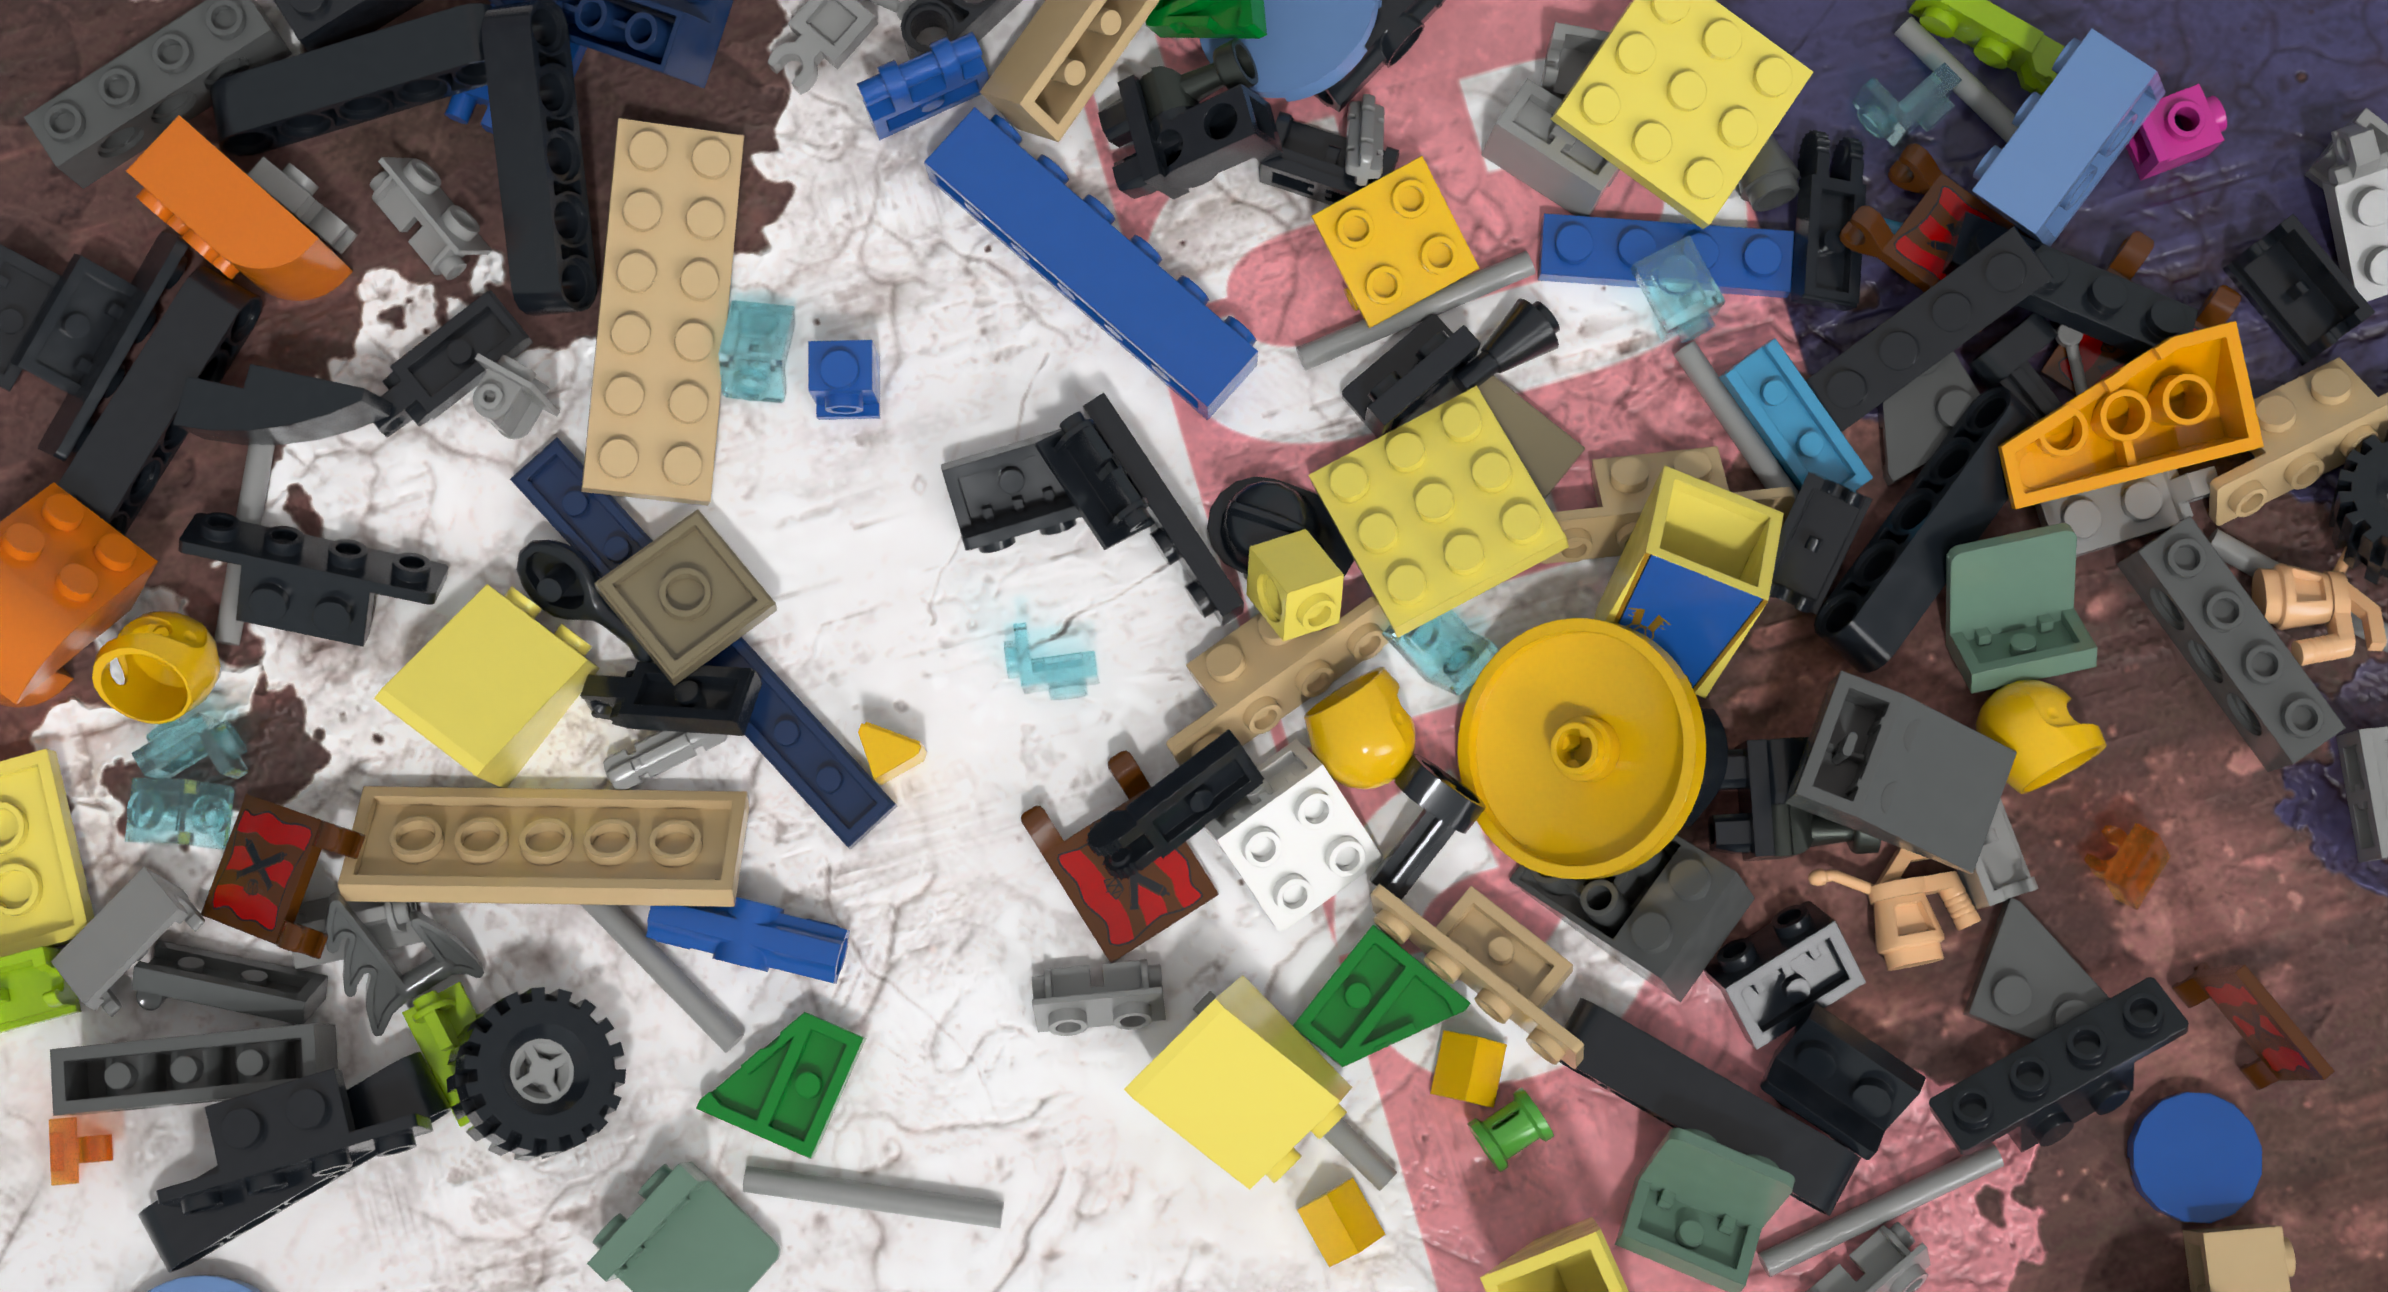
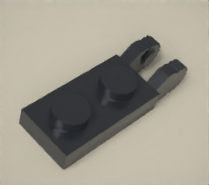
(1823, 267)
(1175, 807)

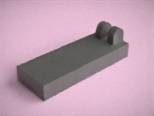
(228, 983)

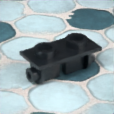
(1094, 481)

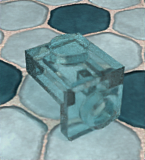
(1923, 106)
(1679, 290)
(756, 351)
(1444, 652)
(1061, 675)
(181, 744)
(179, 813)

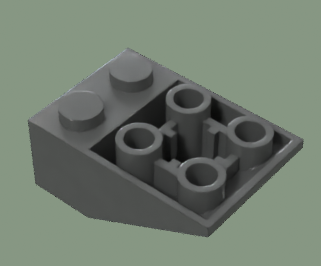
(1901, 772)
(1653, 919)

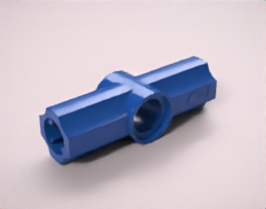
(754, 937)

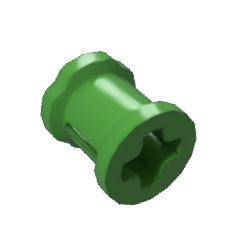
(1510, 1129)

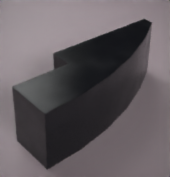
(275, 408)

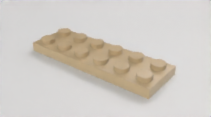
(662, 313)
(547, 846)

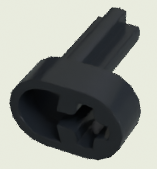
(2007, 364)
(1447, 809)

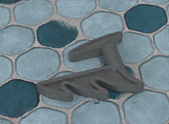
(386, 985)

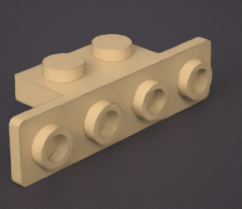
(2305, 433)
(1622, 492)
(1261, 679)
(1493, 957)

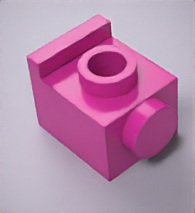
(2164, 146)

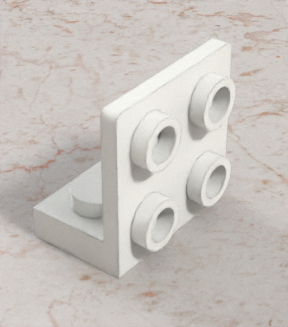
(1294, 837)

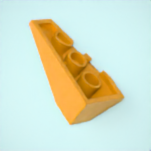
(2154, 415)

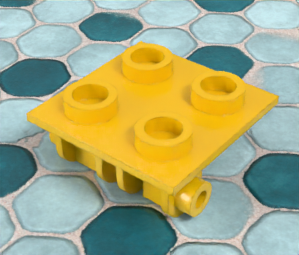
(1394, 242)

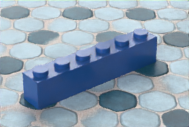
(1093, 263)

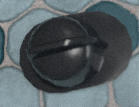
(1267, 509)

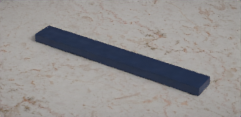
(779, 722)

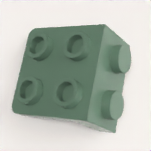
(2015, 608)
(1702, 1208)
(684, 1239)

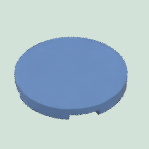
(1306, 45)

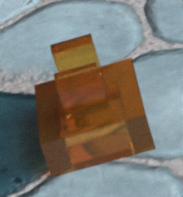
(2135, 865)
(69, 1150)

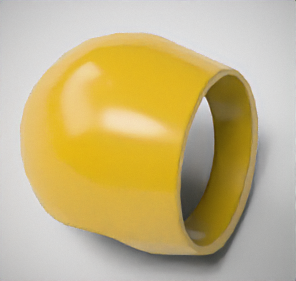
(166, 667)
(2037, 725)
(1362, 731)

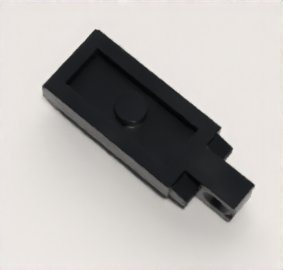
(445, 365)
(704, 702)

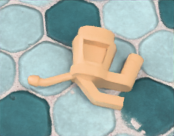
(2305, 598)
(1903, 917)

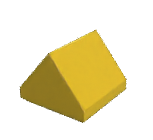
(889, 752)
(1468, 1068)
(1341, 1222)

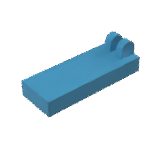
(1792, 418)

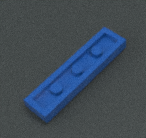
(1605, 249)

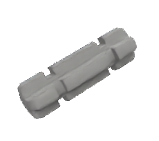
(1365, 140)
(656, 756)

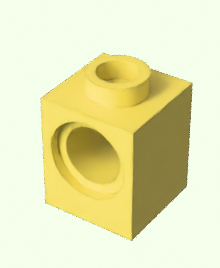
(1294, 584)

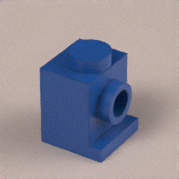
(844, 379)

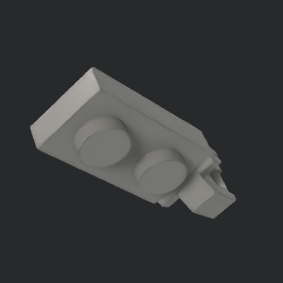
(2359, 209)
(2127, 508)

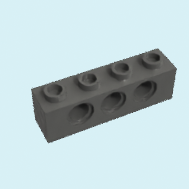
(149, 85)
(2230, 645)
(186, 1068)

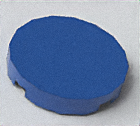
(2194, 1157)

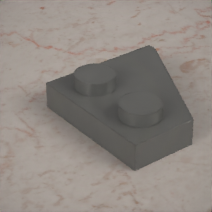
(1923, 415)
(2028, 979)

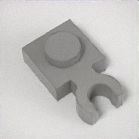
(824, 31)
(295, 194)

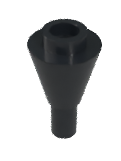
(1520, 337)

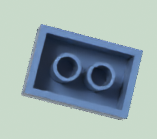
(2068, 136)

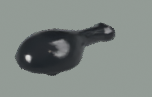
(564, 587)

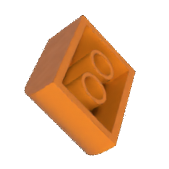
(232, 217)
(60, 586)

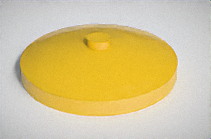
(1582, 748)

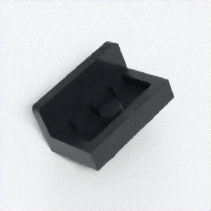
(1007, 496)

